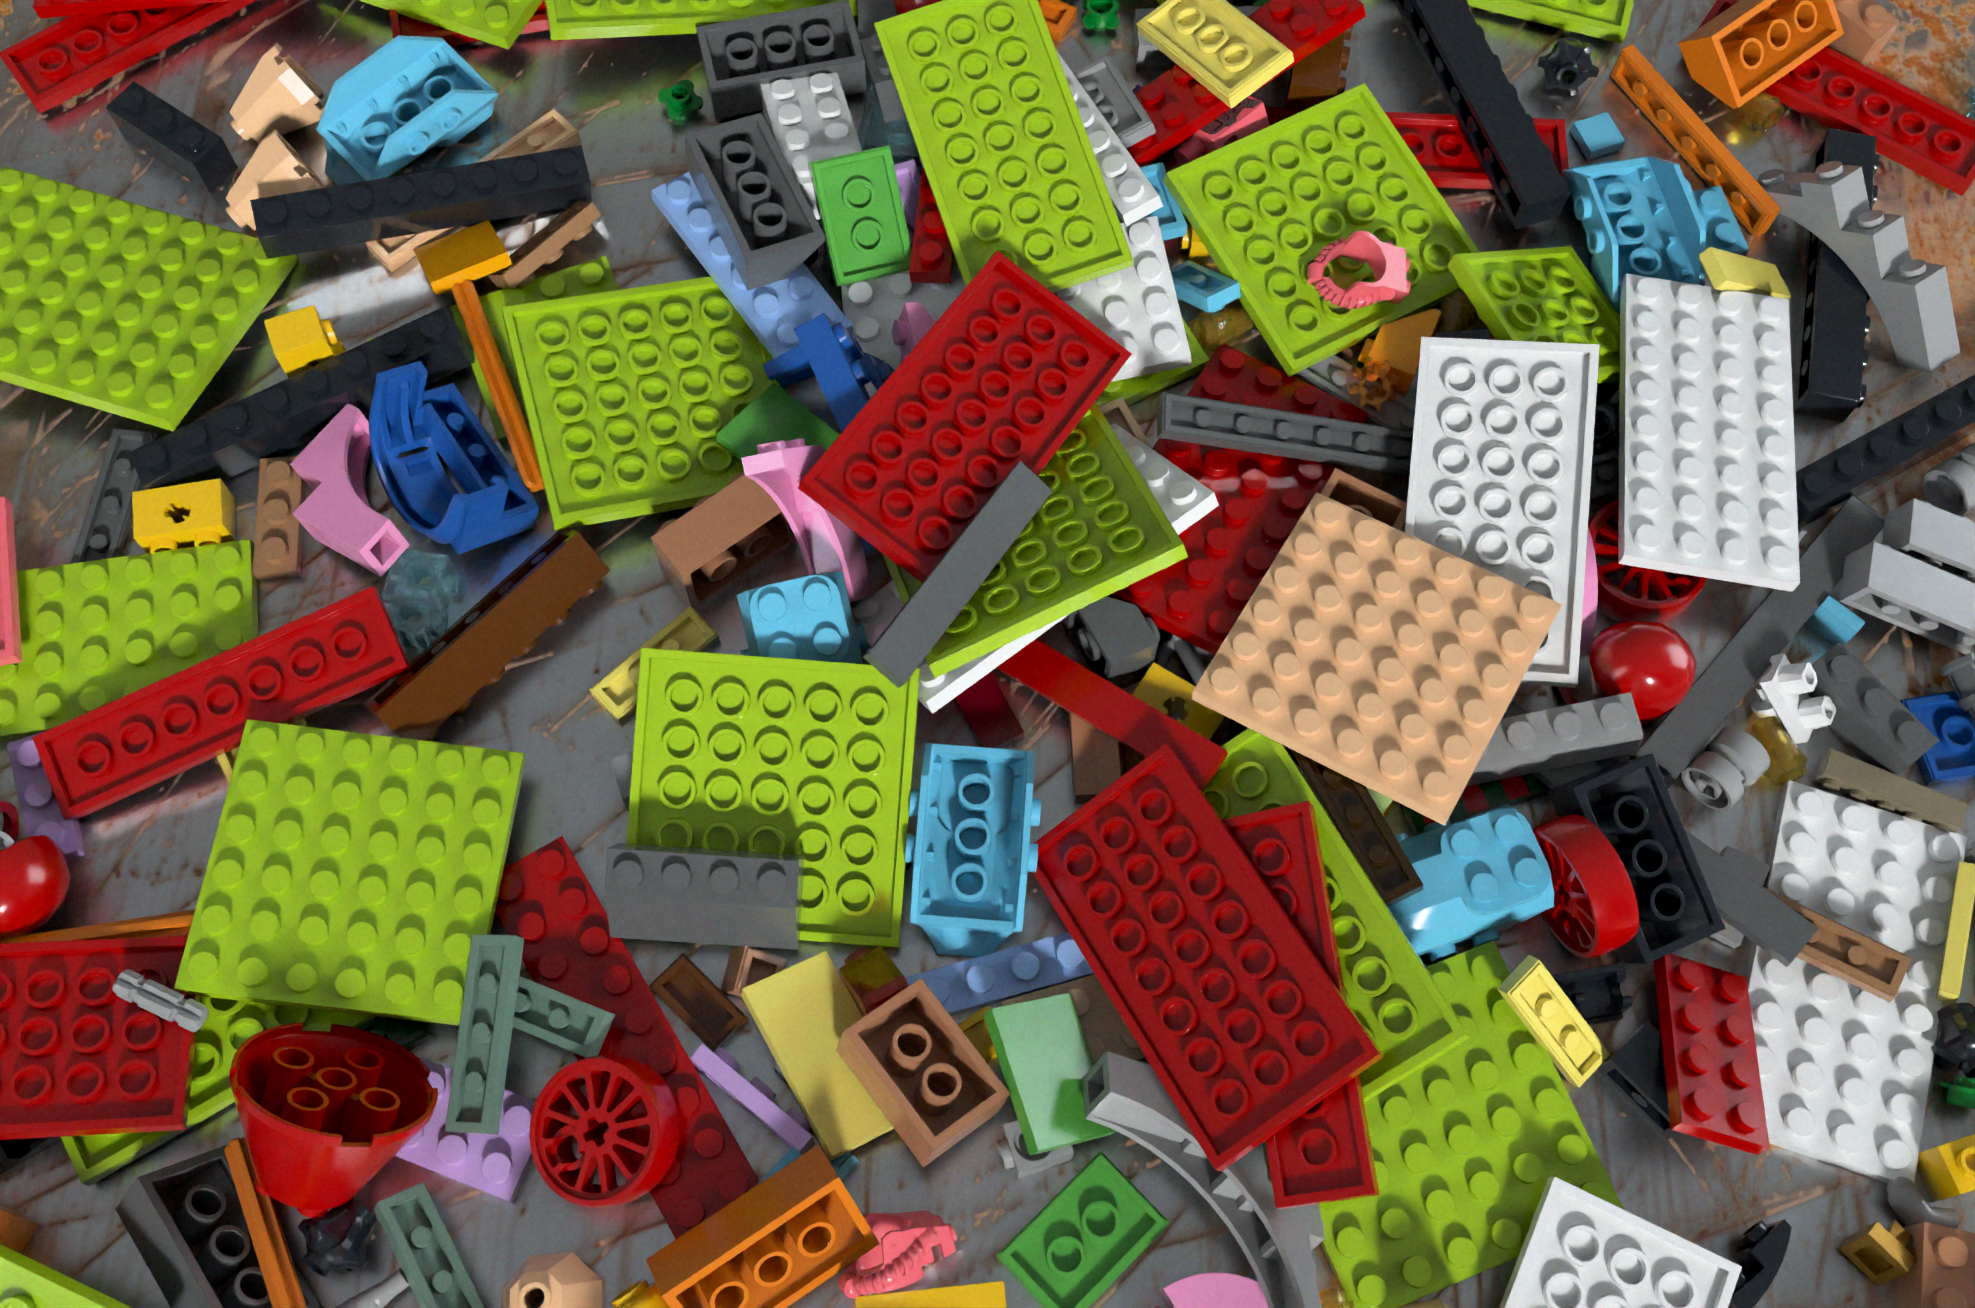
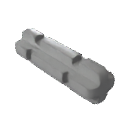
(160, 1000)

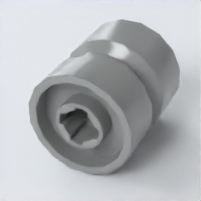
(1953, 483)
(1725, 767)

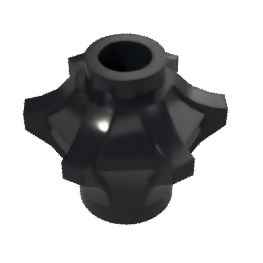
(1568, 65)
(1606, 424)
(1956, 1038)
(338, 1238)

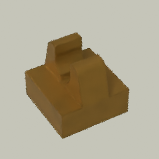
(1880, 1251)

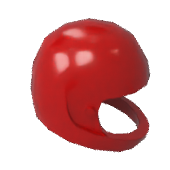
(1641, 660)
(31, 879)

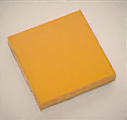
(462, 257)

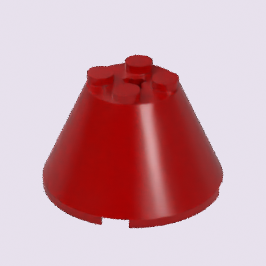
(326, 1110)

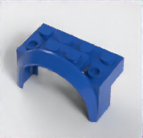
(837, 363)
(418, 486)

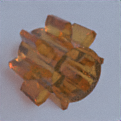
(1376, 394)

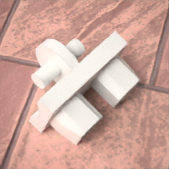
(1785, 696)

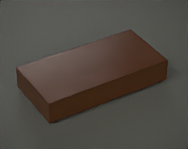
(698, 1003)

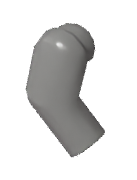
(1913, 1208)

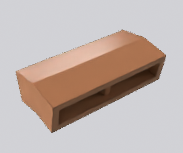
(1095, 760)

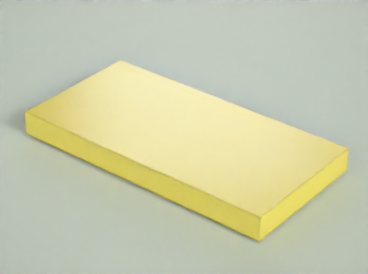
(1216, 46)
(802, 1023)

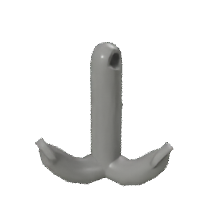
(1186, 652)

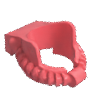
(1384, 258)
(903, 1249)

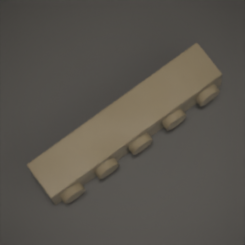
(1889, 791)

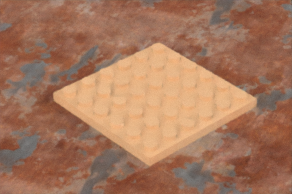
(1378, 656)

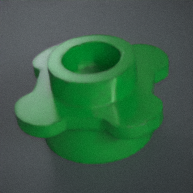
(1100, 14)
(681, 100)
(1961, 1092)

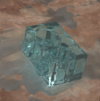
(406, 598)

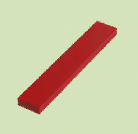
(1112, 709)

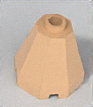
(276, 98)
(269, 172)
(557, 1279)

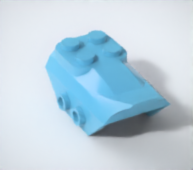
(399, 107)
(1638, 222)
(802, 620)
(972, 846)
(1475, 881)

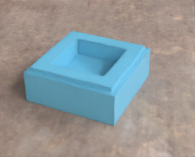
(1597, 136)
(1834, 621)

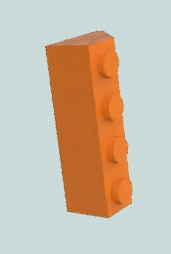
(1757, 45)
(767, 1242)

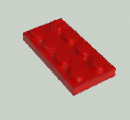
(1710, 1054)

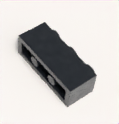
(172, 137)

